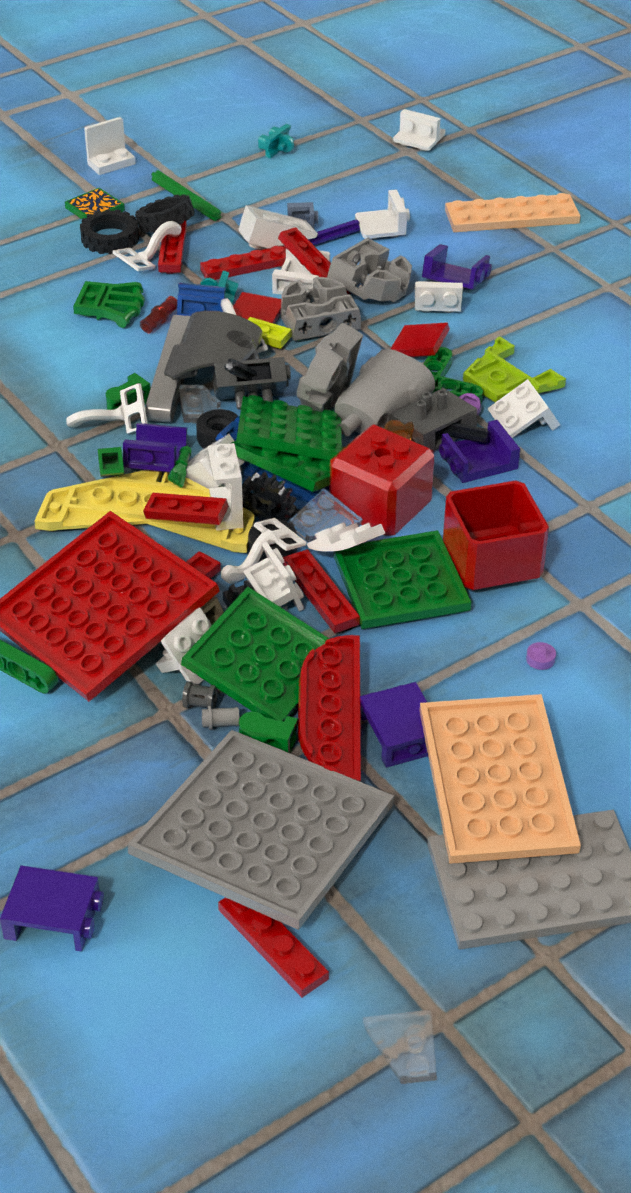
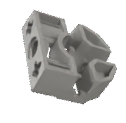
(385, 278)
(328, 302)
(330, 369)

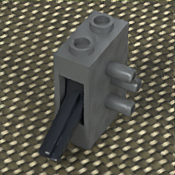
(250, 377)
(441, 414)

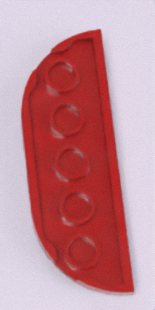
(331, 706)

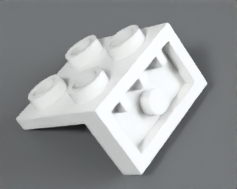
(107, 146)
(521, 409)

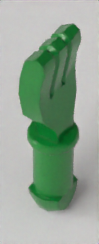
(178, 472)

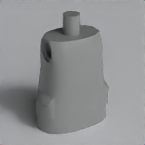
(382, 387)

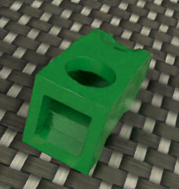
(113, 396)
(110, 461)
(270, 731)

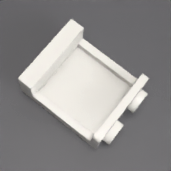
(292, 271)
(227, 470)

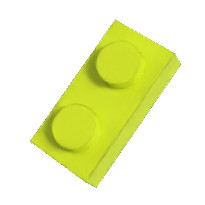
(273, 334)

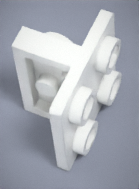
(418, 130)
(274, 580)
(180, 641)

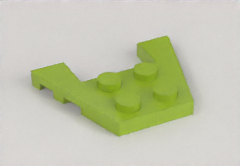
(500, 377)

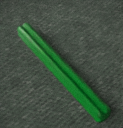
(177, 189)

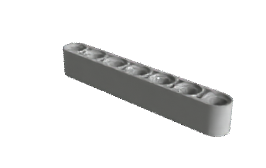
(165, 391)

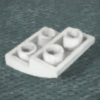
(344, 537)

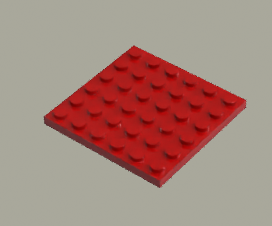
(102, 604)

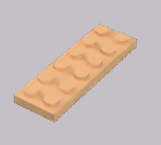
(512, 212)

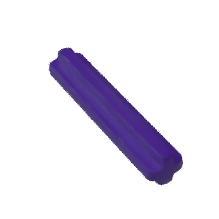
(336, 232)

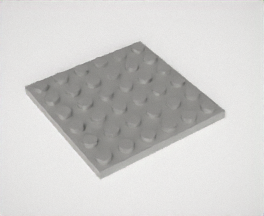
(262, 828)

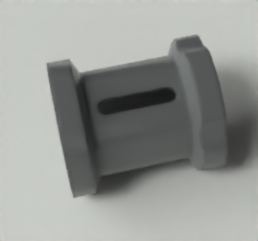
(191, 690)

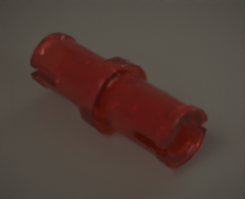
(159, 314)

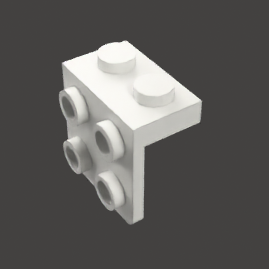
(385, 222)
(438, 296)

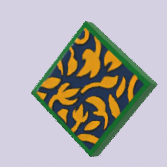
(93, 201)

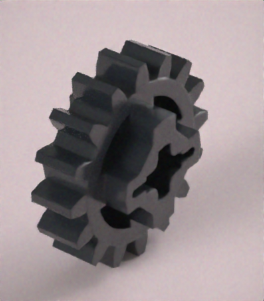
(268, 497)

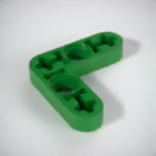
(458, 387)

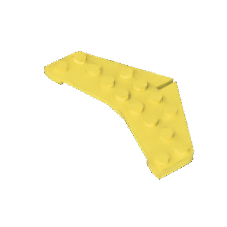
(127, 496)

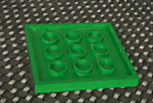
(289, 428)
(302, 470)
(401, 579)
(255, 655)

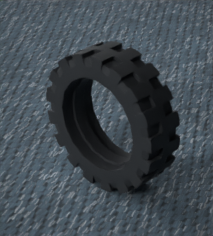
(168, 209)
(107, 220)

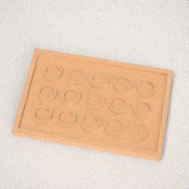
(498, 779)

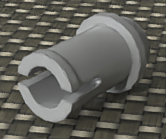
(220, 717)

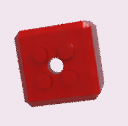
(383, 478)
(495, 534)

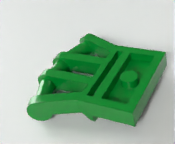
(110, 301)

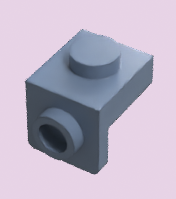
(303, 211)

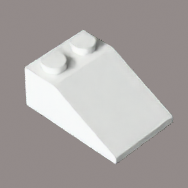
(263, 227)

